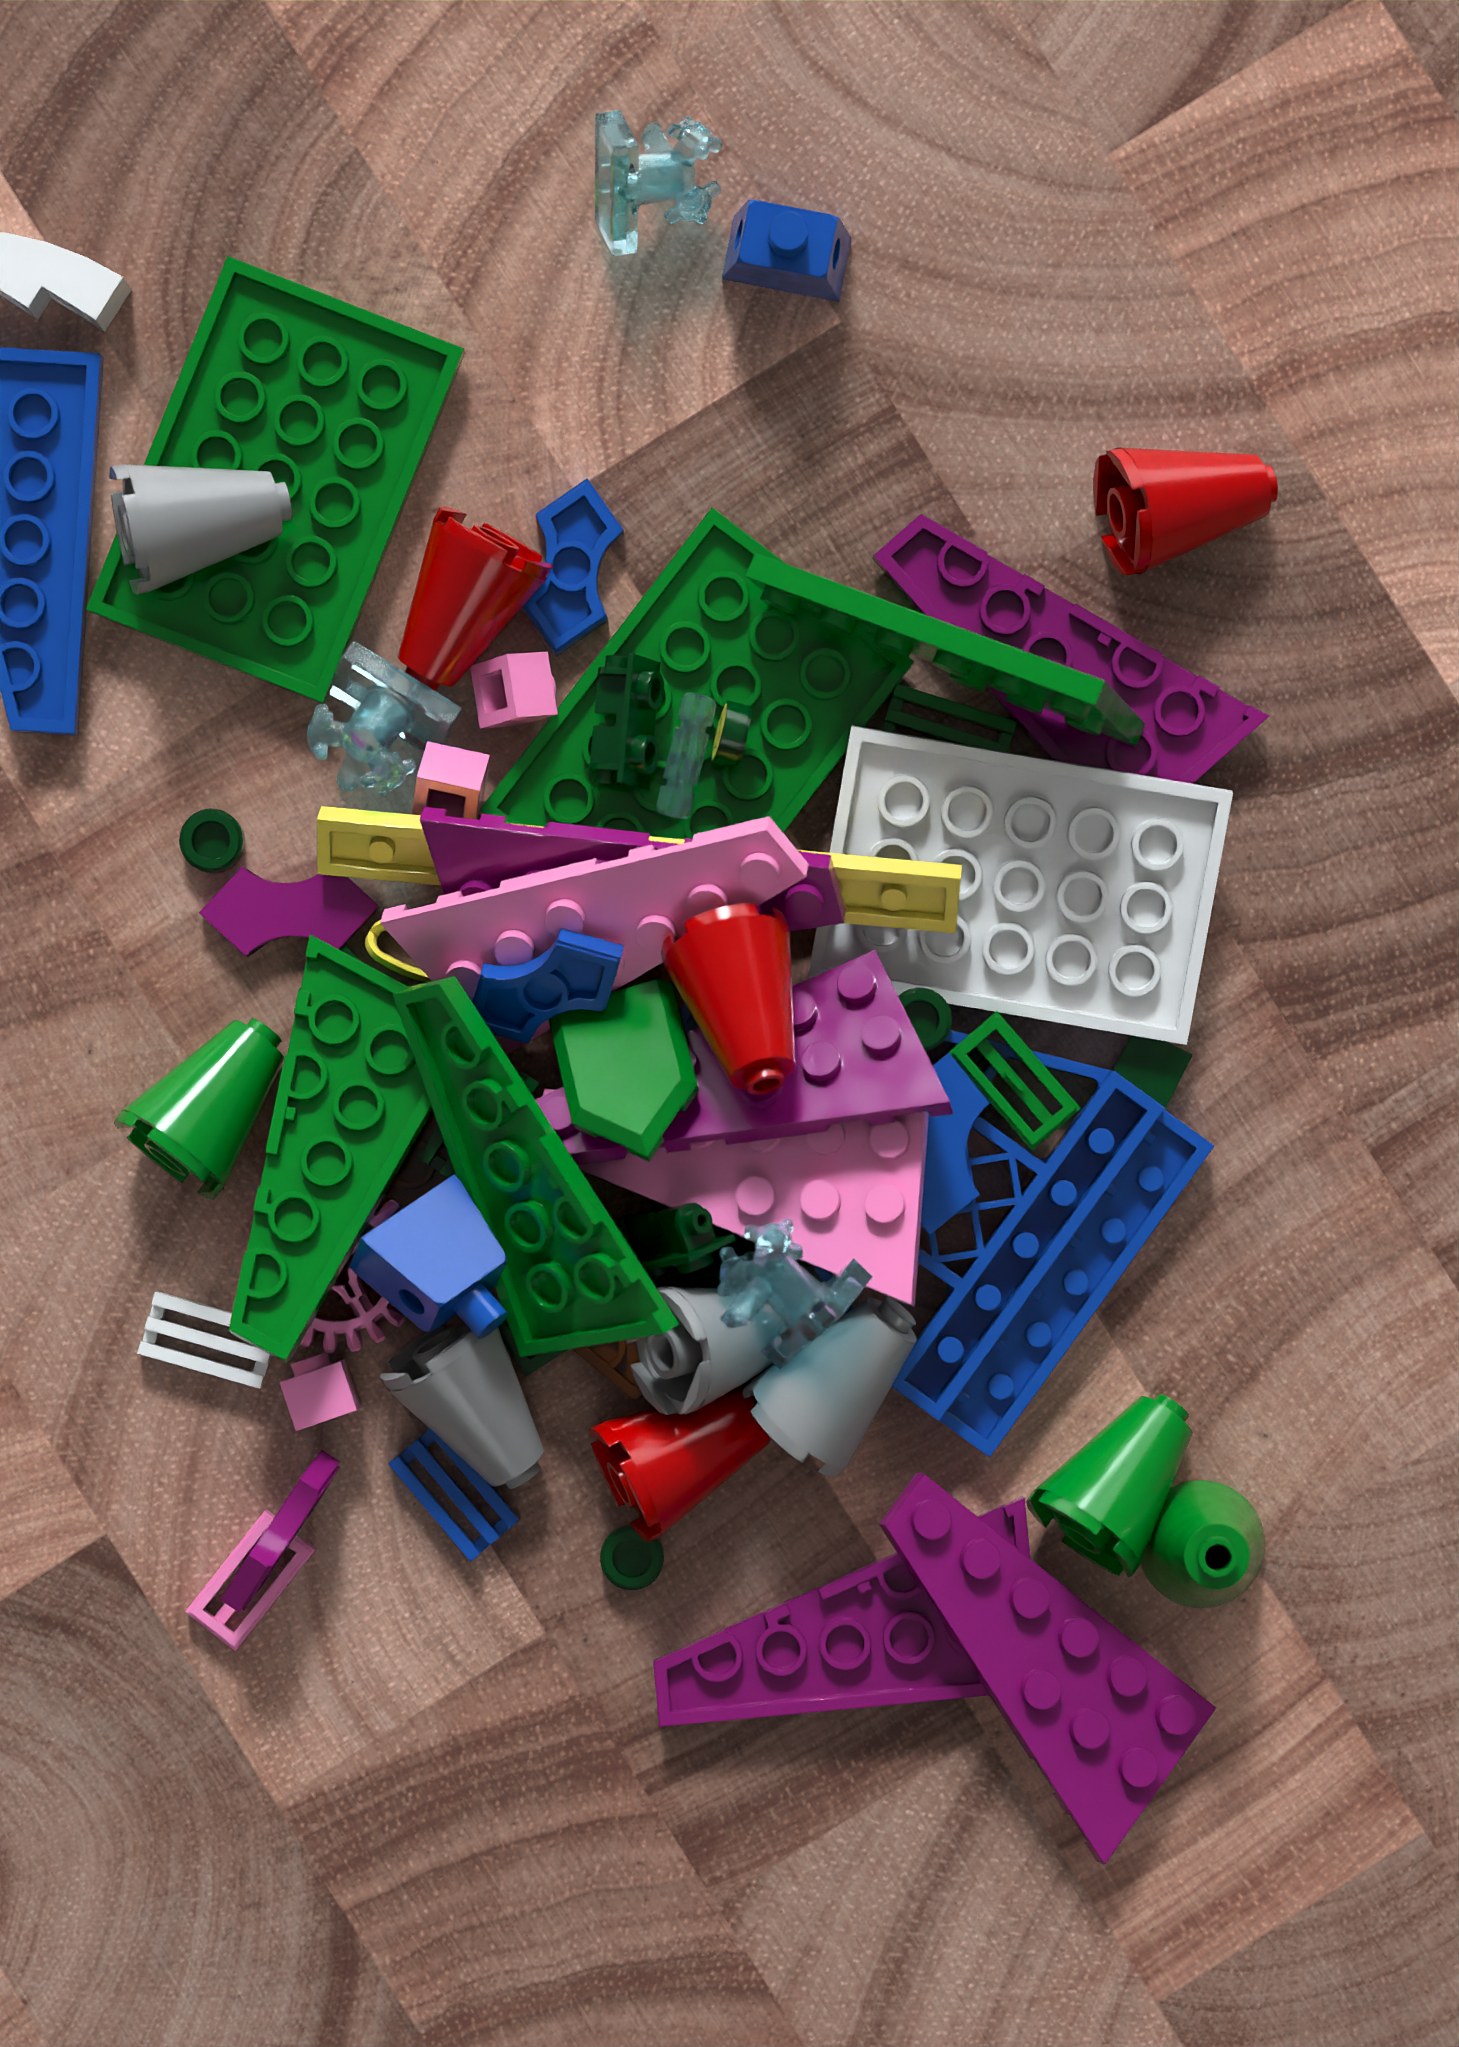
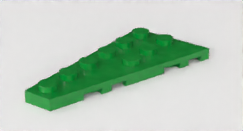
(967, 656)
(333, 1146)
(567, 1264)

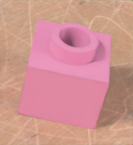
(514, 690)
(451, 781)
(319, 1391)

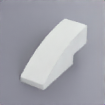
(39, 271)

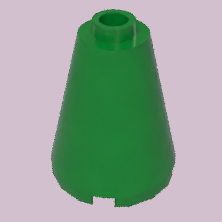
(206, 1105)
(1117, 1484)
(1190, 1523)

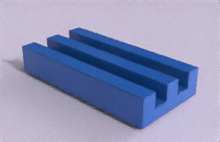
(488, 1532)

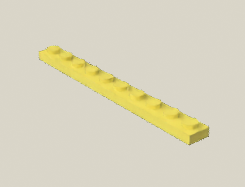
(872, 888)

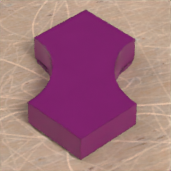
(261, 911)
(281, 1531)

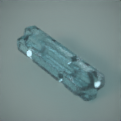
(686, 756)

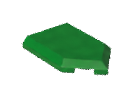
(626, 1066)

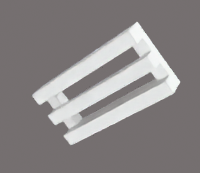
(156, 1325)

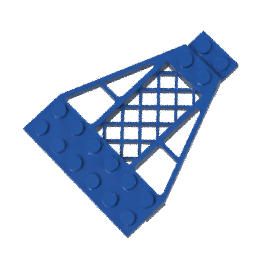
(1047, 1256)

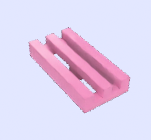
(216, 1623)

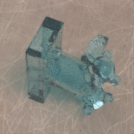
(633, 179)
(386, 707)
(787, 1287)

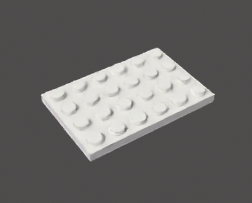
(1074, 888)

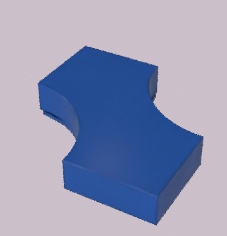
(577, 537)
(567, 977)
(946, 1173)

